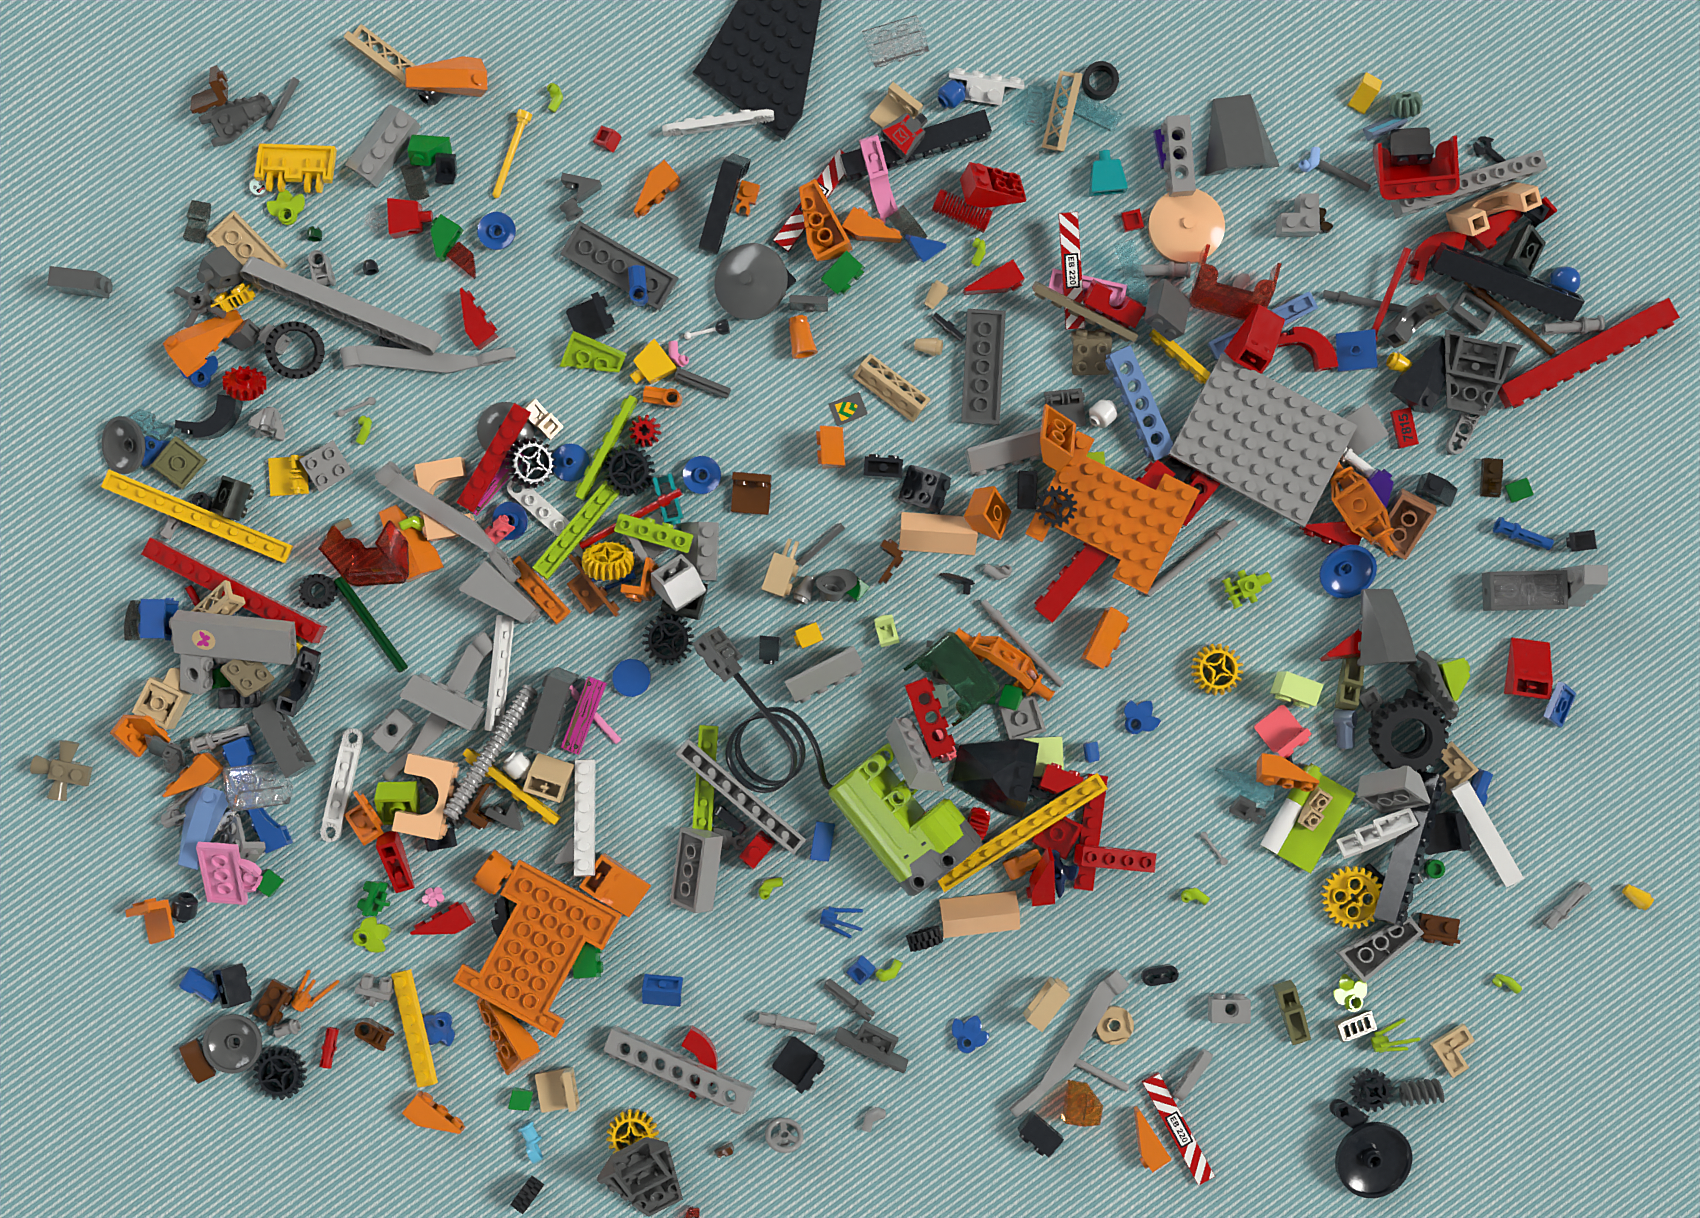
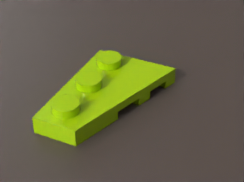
(588, 353)

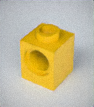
(808, 635)

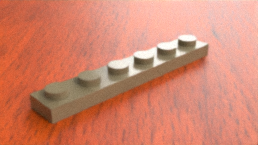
(1076, 309)

